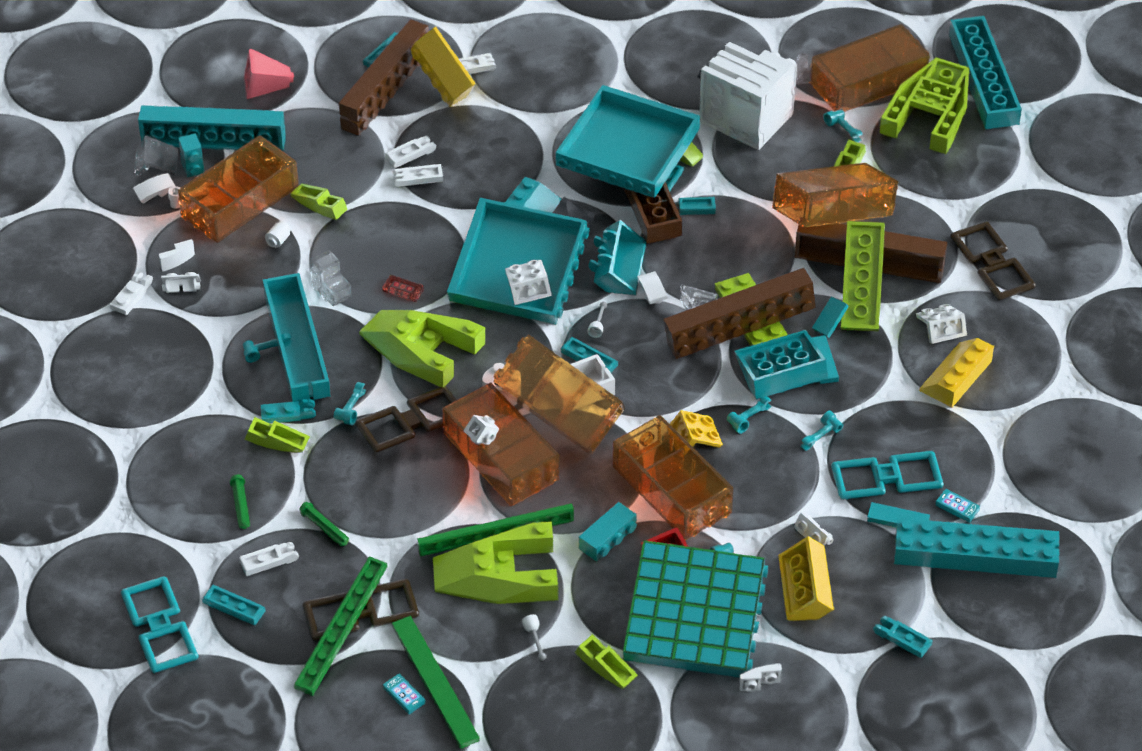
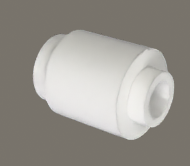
(278, 234)

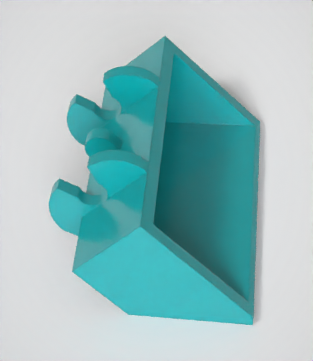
(618, 259)

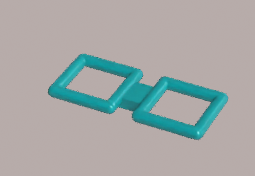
(887, 474)
(159, 624)

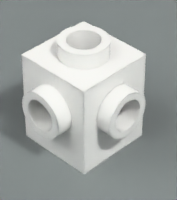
(481, 429)

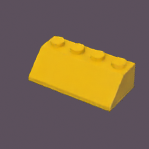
(442, 67)
(958, 371)
(805, 581)

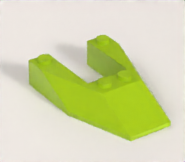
(935, 88)
(412, 336)
(487, 568)

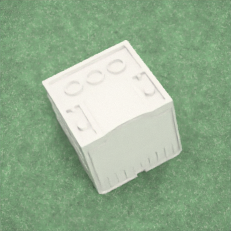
(747, 94)

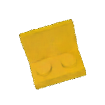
(696, 428)

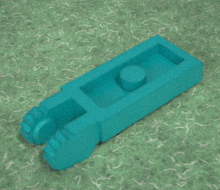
(288, 411)
(903, 636)

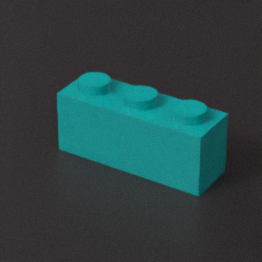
(607, 531)

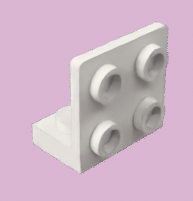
(528, 281)
(943, 323)

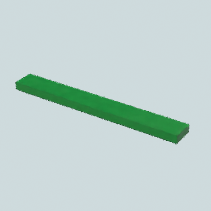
(464, 536)
(340, 626)
(436, 682)

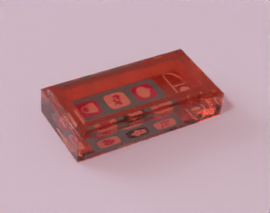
(403, 288)

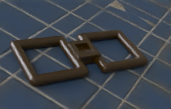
(993, 260)
(407, 420)
(368, 611)

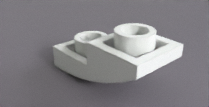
(153, 187)
(174, 258)
(652, 288)
(753, 678)

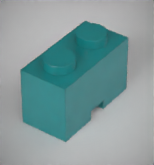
(191, 155)

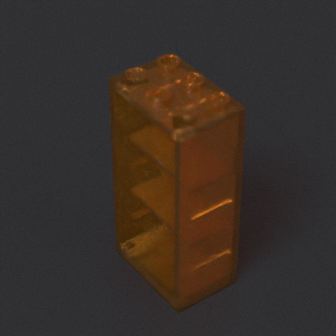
(867, 68)
(238, 188)
(834, 194)
(558, 394)
(517, 459)
(672, 477)

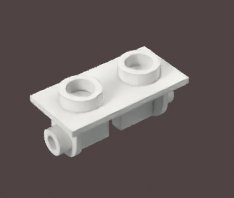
(189, 281)
(808, 527)

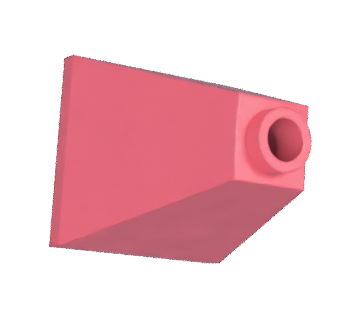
(265, 75)

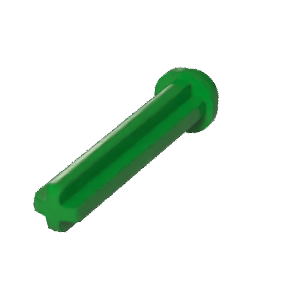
(237, 483)
(308, 510)

